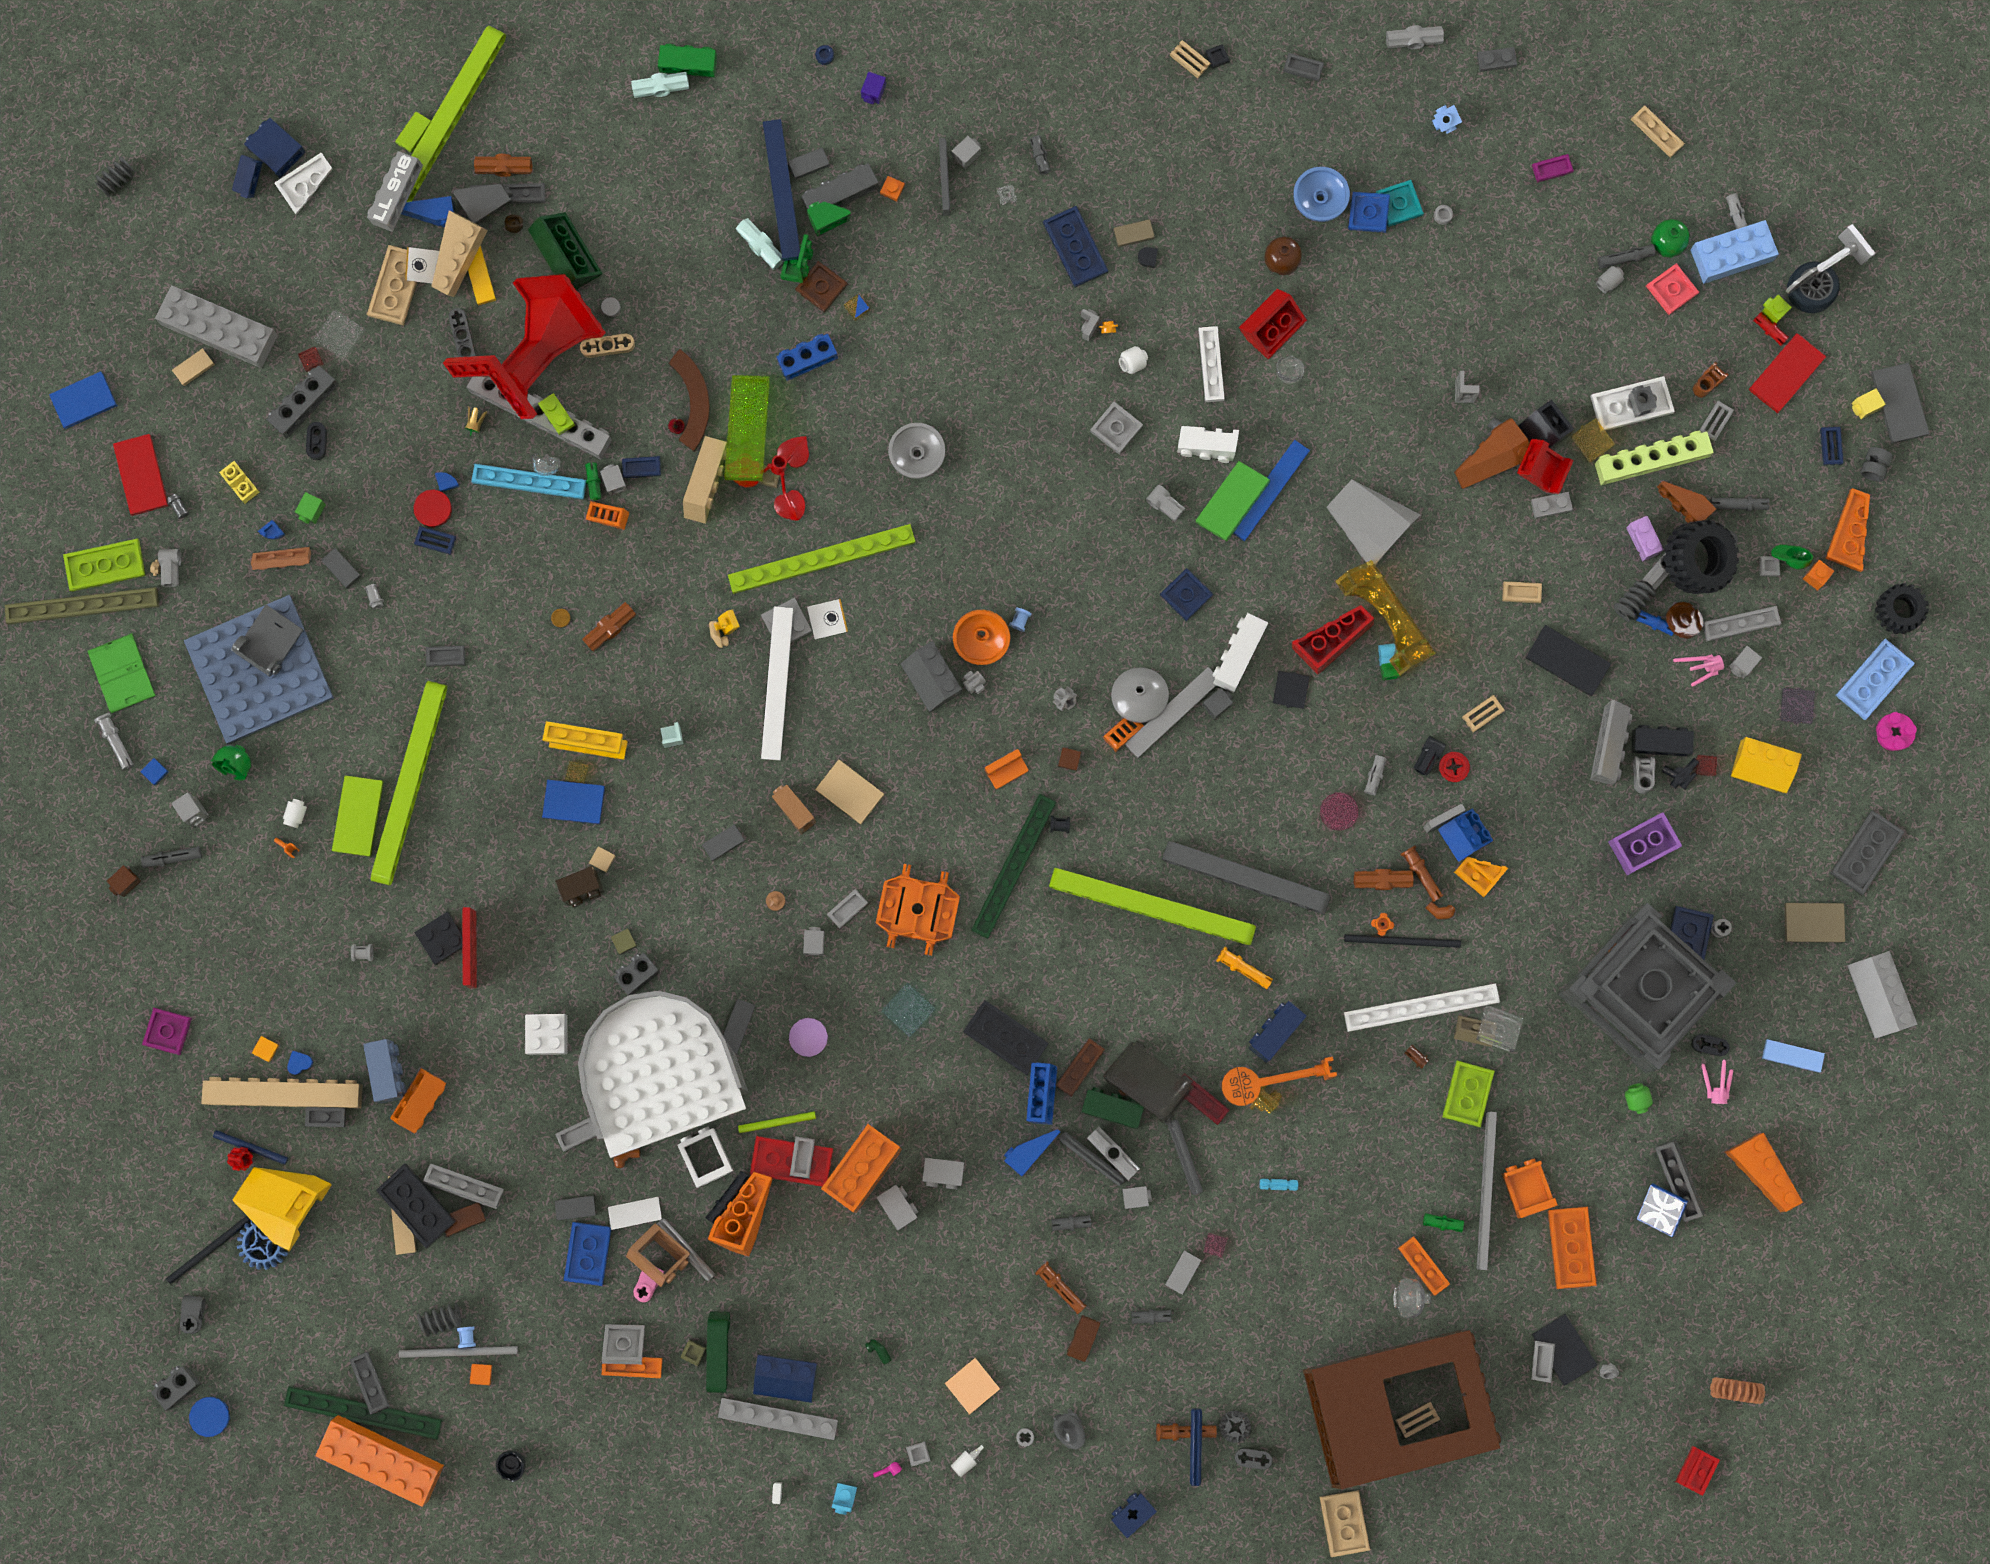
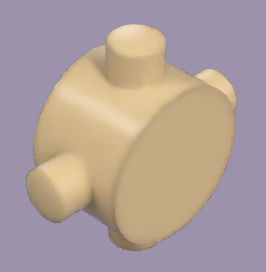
(155, 568)

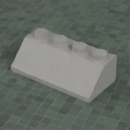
(1610, 743)
(1882, 994)

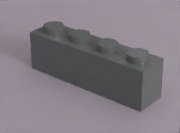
(844, 188)
(1680, 1178)

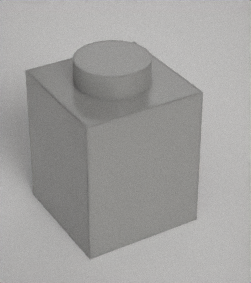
(966, 151)
(613, 479)
(1744, 662)
(814, 941)
(1136, 1197)

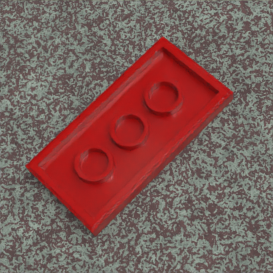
(1787, 373)
(140, 474)
(469, 947)
(775, 1156)

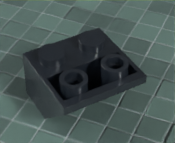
(1547, 424)

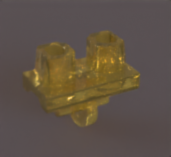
(1266, 1101)

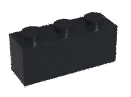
(1662, 741)

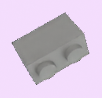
(190, 810)
(943, 1172)
(897, 1207)

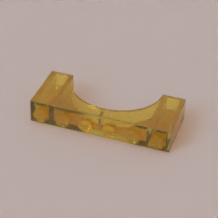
(1369, 584)

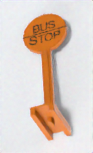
(1243, 1086)

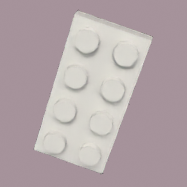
(1615, 410)

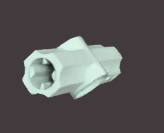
(660, 84)
(760, 243)

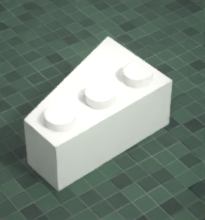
(1207, 443)

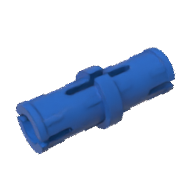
(1654, 622)

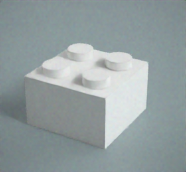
(546, 1034)

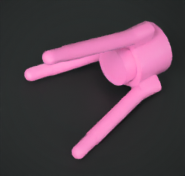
(1711, 664)
(1721, 1094)

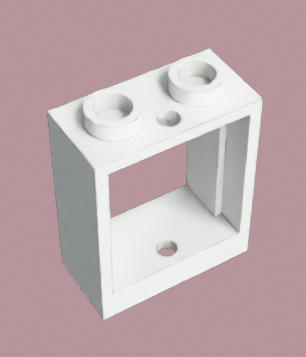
(688, 1140)

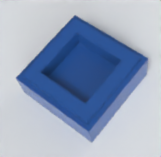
(154, 771)

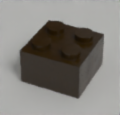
(580, 886)

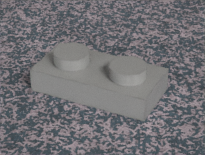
(1551, 505)

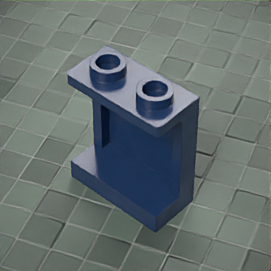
(274, 147)

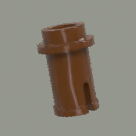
(1416, 1056)

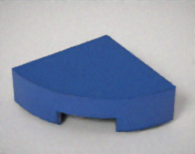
(445, 481)
(271, 530)

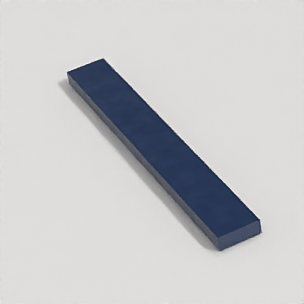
(781, 189)

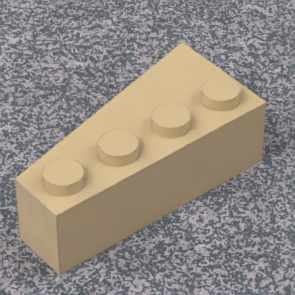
(456, 253)
(704, 480)

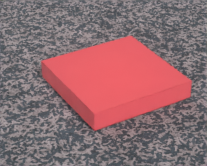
(1672, 289)

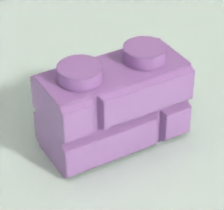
(1645, 538)

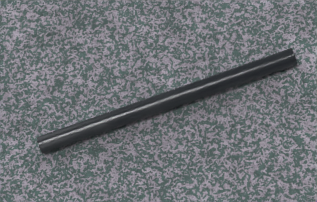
(1402, 941)
(207, 1250)

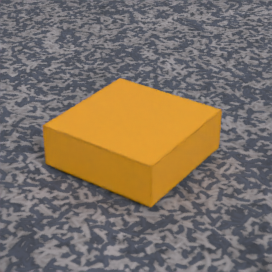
(265, 1049)

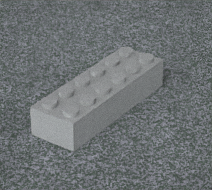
(216, 326)

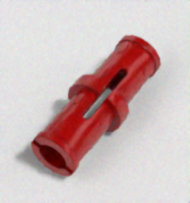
(1770, 328)

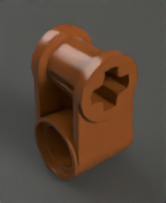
(1711, 378)

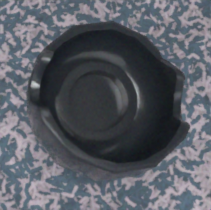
(511, 1465)

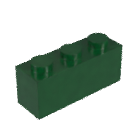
(1112, 1108)

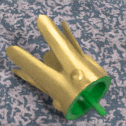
(471, 424)

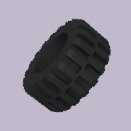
(1720, 551)

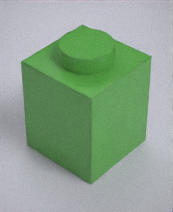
(309, 508)

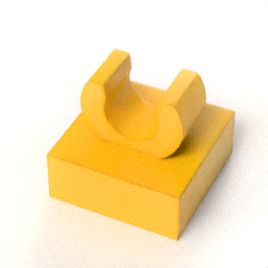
(727, 622)

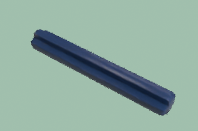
(1196, 1447)

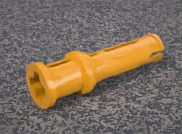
(1236, 963)

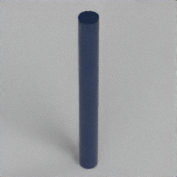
(251, 1147)

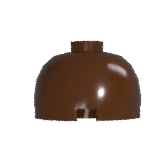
(1283, 255)

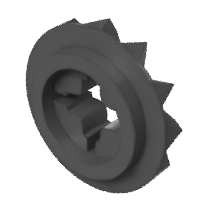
(1225, 1426)

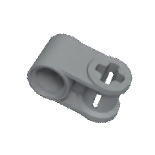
(1643, 770)

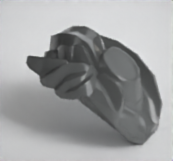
(1069, 1430)

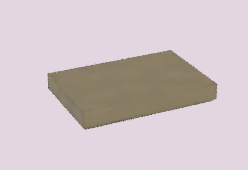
(1814, 922)

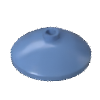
(1324, 183)

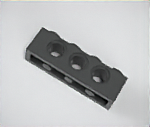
(300, 412)

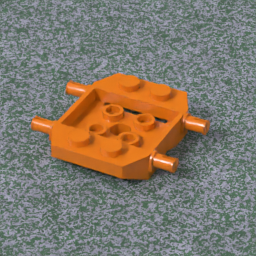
(917, 925)

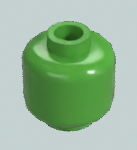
(1638, 1098)

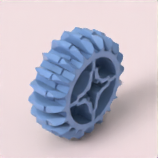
(247, 1250)

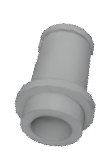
(374, 597)

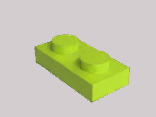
(556, 414)

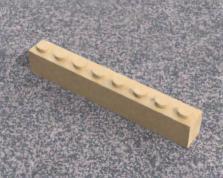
(282, 1093)

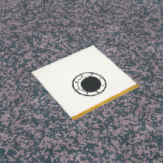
(420, 264)
(827, 619)

